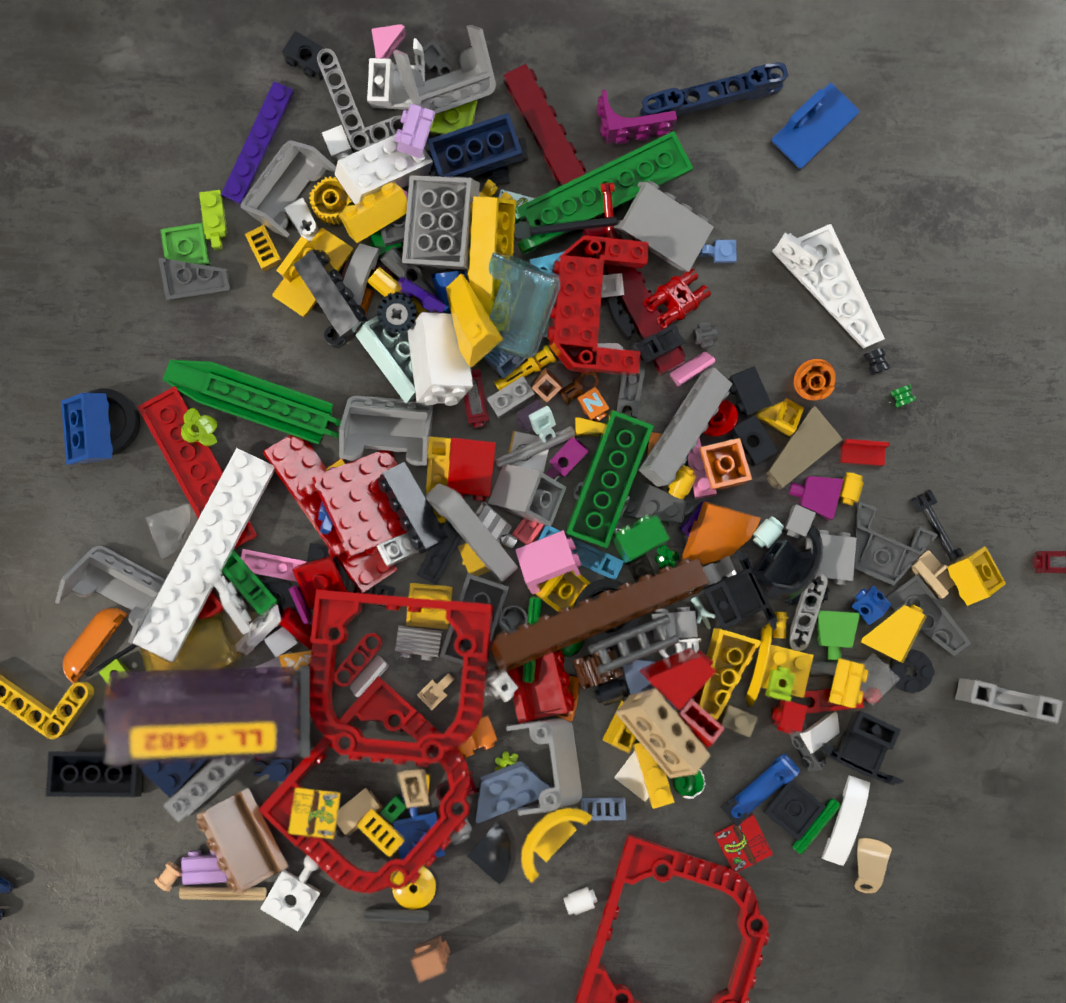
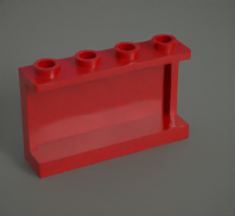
(548, 692)

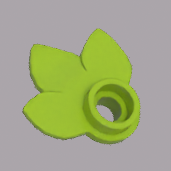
(199, 428)

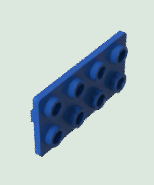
(815, 125)

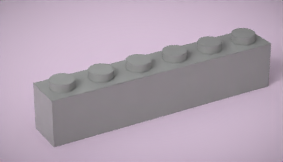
(686, 427)

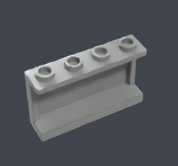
(668, 226)
(203, 786)

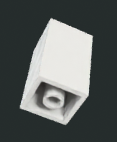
(437, 363)

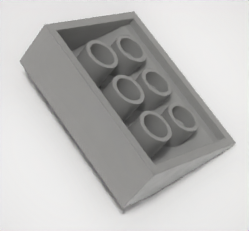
(439, 221)

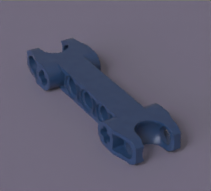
(751, 86)

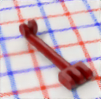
(607, 189)

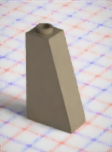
(805, 446)

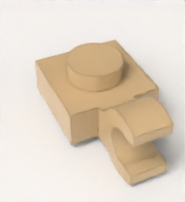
(434, 692)

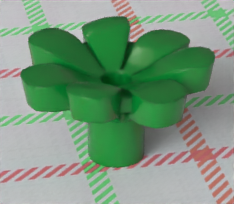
(666, 557)

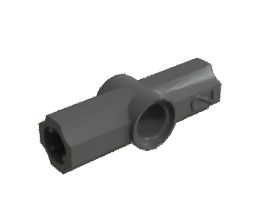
(393, 261)

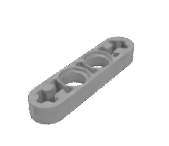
(809, 610)

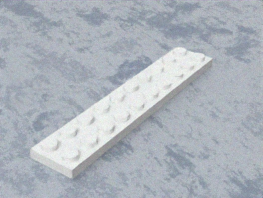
(207, 546)

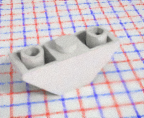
(397, 549)

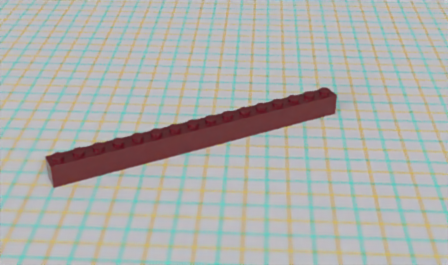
(565, 168)

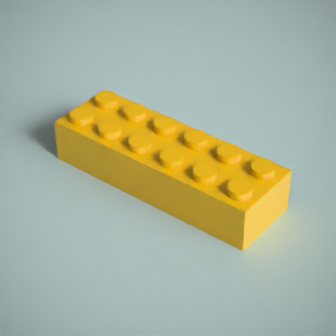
(490, 233)

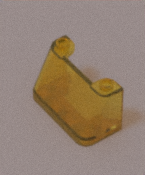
(206, 647)

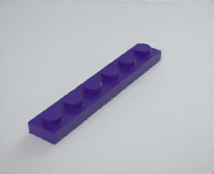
(257, 143)

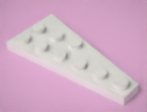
(836, 286)

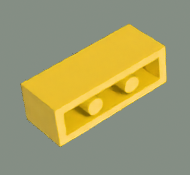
(374, 212)
(653, 777)

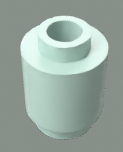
(768, 532)

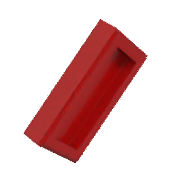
(294, 625)

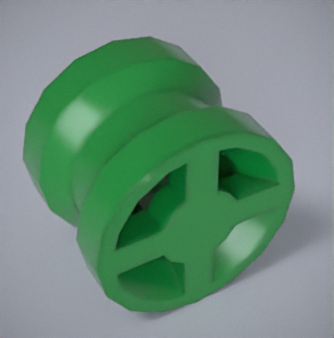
(903, 396)

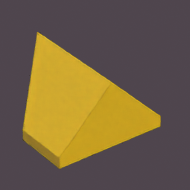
(782, 416)

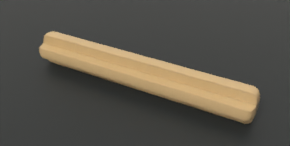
(221, 893)

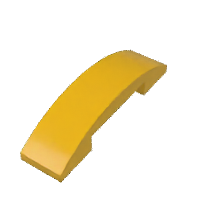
(438, 465)

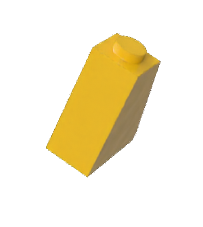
(897, 633)

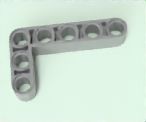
(351, 109)
(472, 530)

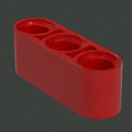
(348, 664)

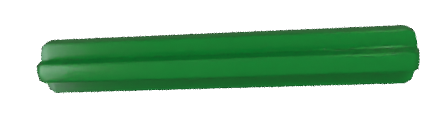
(533, 616)

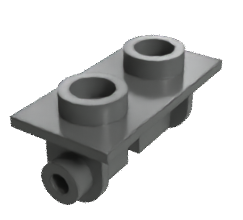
(811, 761)

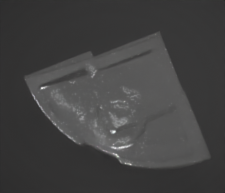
(169, 528)

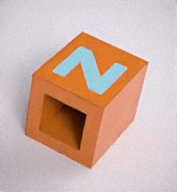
(593, 405)

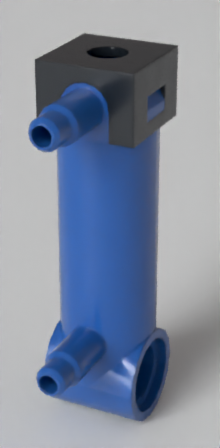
(779, 773)

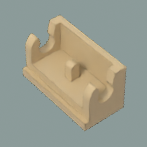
(355, 809)

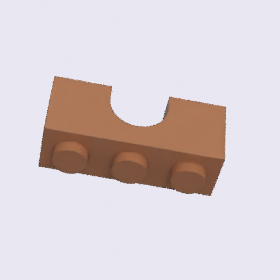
(430, 958)

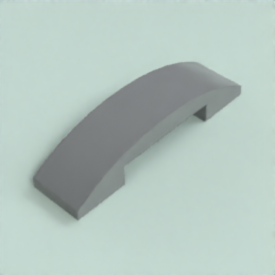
(359, 270)

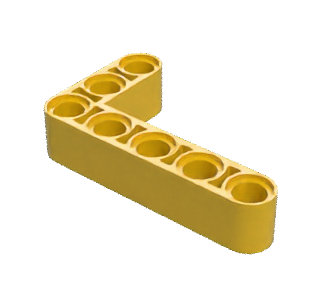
(49, 717)

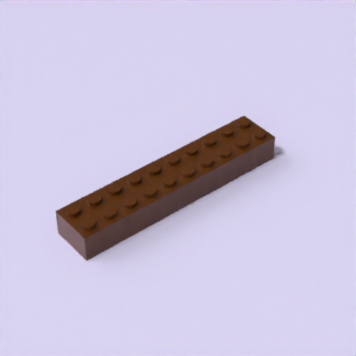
(598, 615)

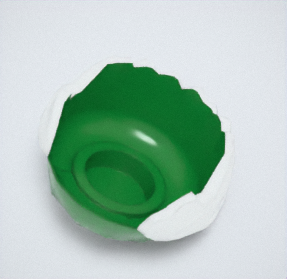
(689, 785)

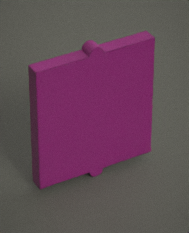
(304, 611)

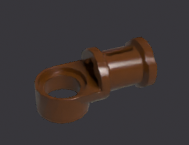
(577, 387)

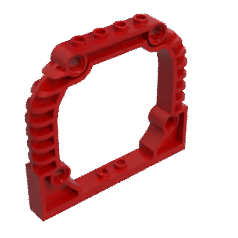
(337, 610)
(376, 704)
(640, 861)

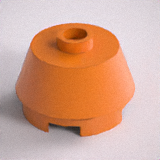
(815, 379)

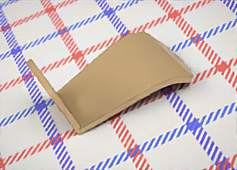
(872, 863)

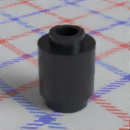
(611, 692)

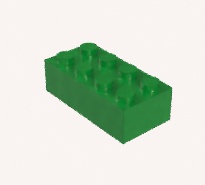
(643, 537)

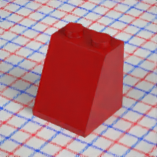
(471, 468)
(680, 675)

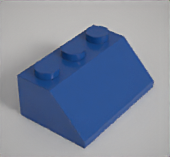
(86, 428)

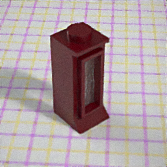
(476, 402)
(1050, 562)

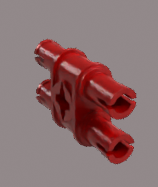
(677, 298)

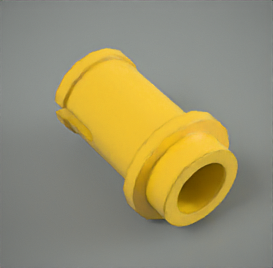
(780, 631)

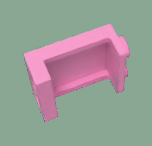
(547, 559)

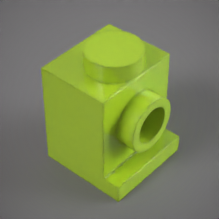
(773, 688)

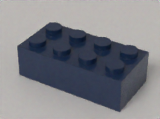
(476, 148)
(172, 776)

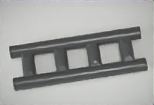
(627, 656)

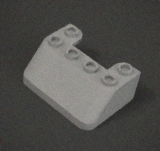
(385, 425)

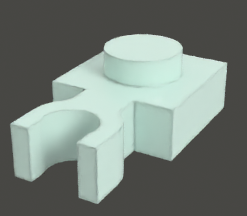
(542, 422)

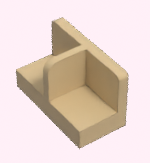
(933, 574)

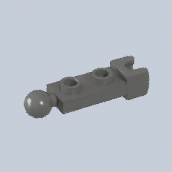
(631, 387)

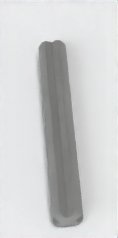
(535, 447)

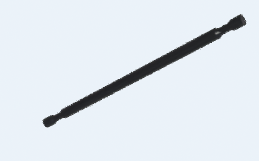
(111, 659)

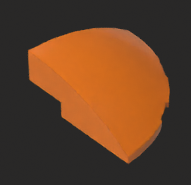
(718, 533)

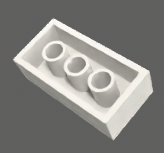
(378, 165)

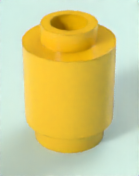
(683, 482)
(851, 488)

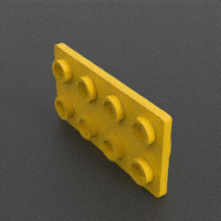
(292, 289)

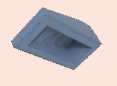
(611, 800)

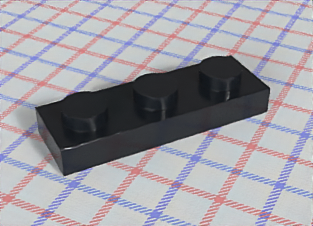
(439, 555)

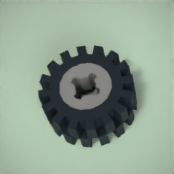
(397, 303)

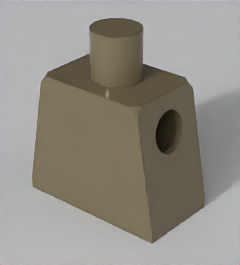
(738, 720)

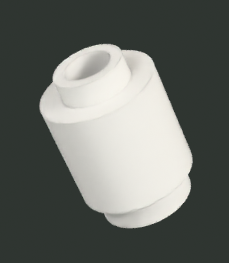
(580, 901)

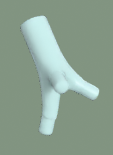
(702, 613)

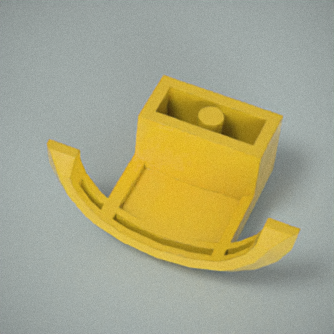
(770, 658)
(549, 836)

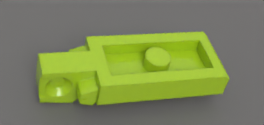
(213, 217)

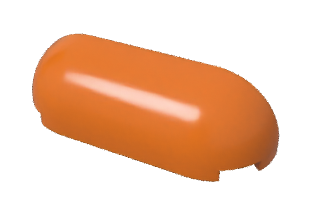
(91, 642)

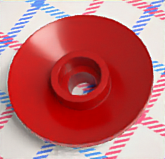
(727, 419)

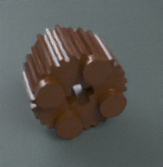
(587, 669)

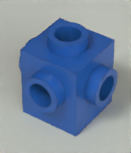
(871, 604)

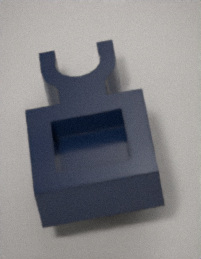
(278, 768)

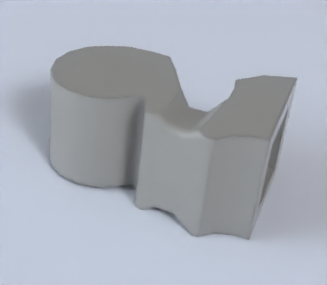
(718, 570)

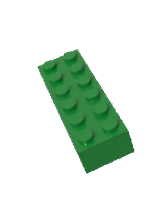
(609, 478)

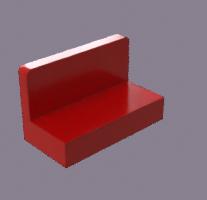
(863, 452)

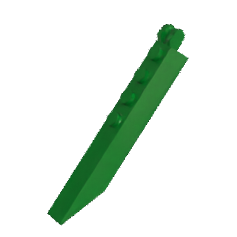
(253, 399)

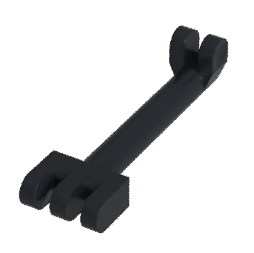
(926, 505)

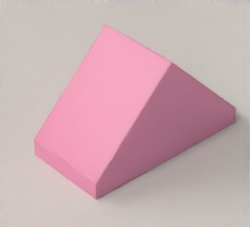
(387, 40)

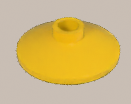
(422, 897)

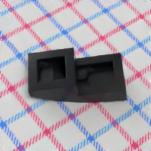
(660, 343)

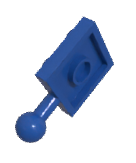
(414, 829)

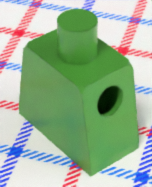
(836, 631)

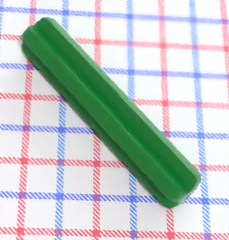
(821, 821)

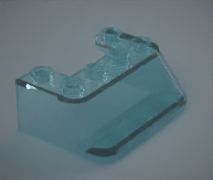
(521, 304)

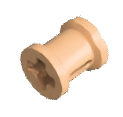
(168, 876)

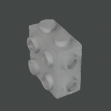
(837, 556)

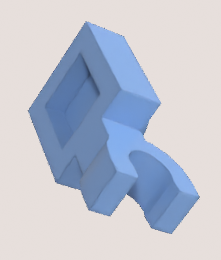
(723, 251)

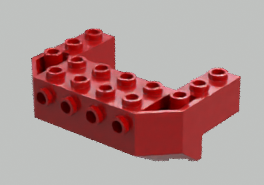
(578, 303)

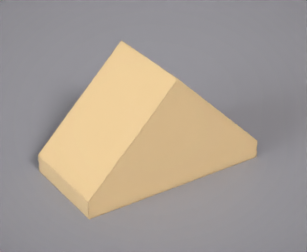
(414, 787)

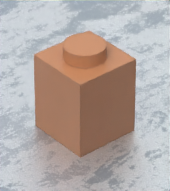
(546, 385)

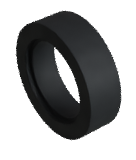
(132, 419)
(598, 587)

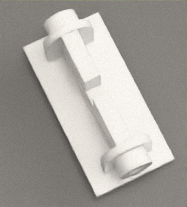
(790, 247)

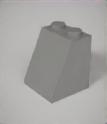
(527, 494)

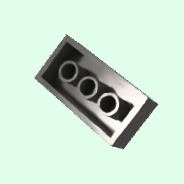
(475, 591)

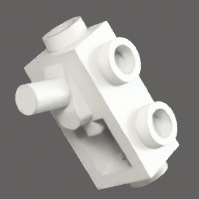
(499, 685)

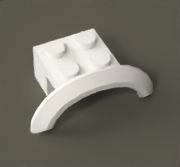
(384, 81)

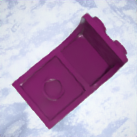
(623, 129)

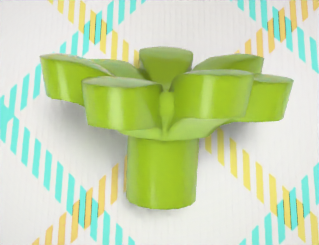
(506, 759)

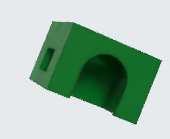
(392, 815)

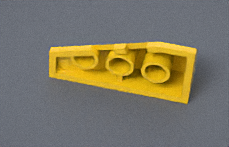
(472, 325)

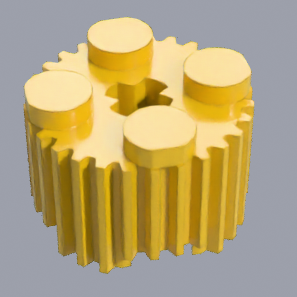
(323, 195)

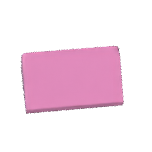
(692, 368)

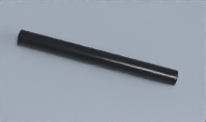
(571, 226)

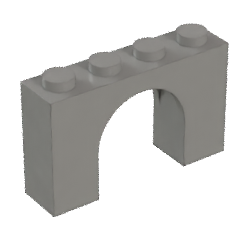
(1008, 700)

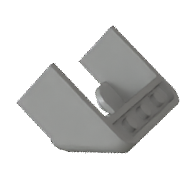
(455, 88)
(283, 183)
(116, 579)
(561, 739)

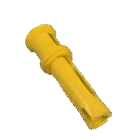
(535, 366)

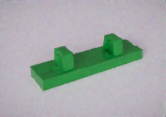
(247, 582)

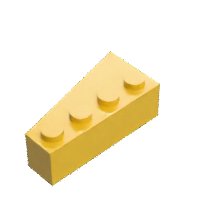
(730, 657)

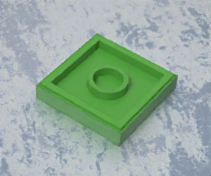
(186, 244)

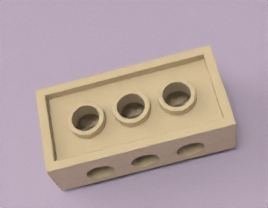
(663, 733)

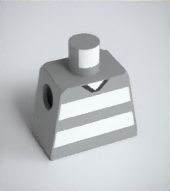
(496, 524)

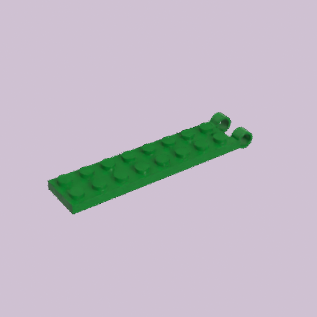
(582, 197)

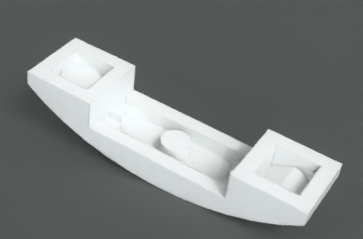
(847, 821)

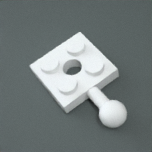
(231, 602)
(292, 885)

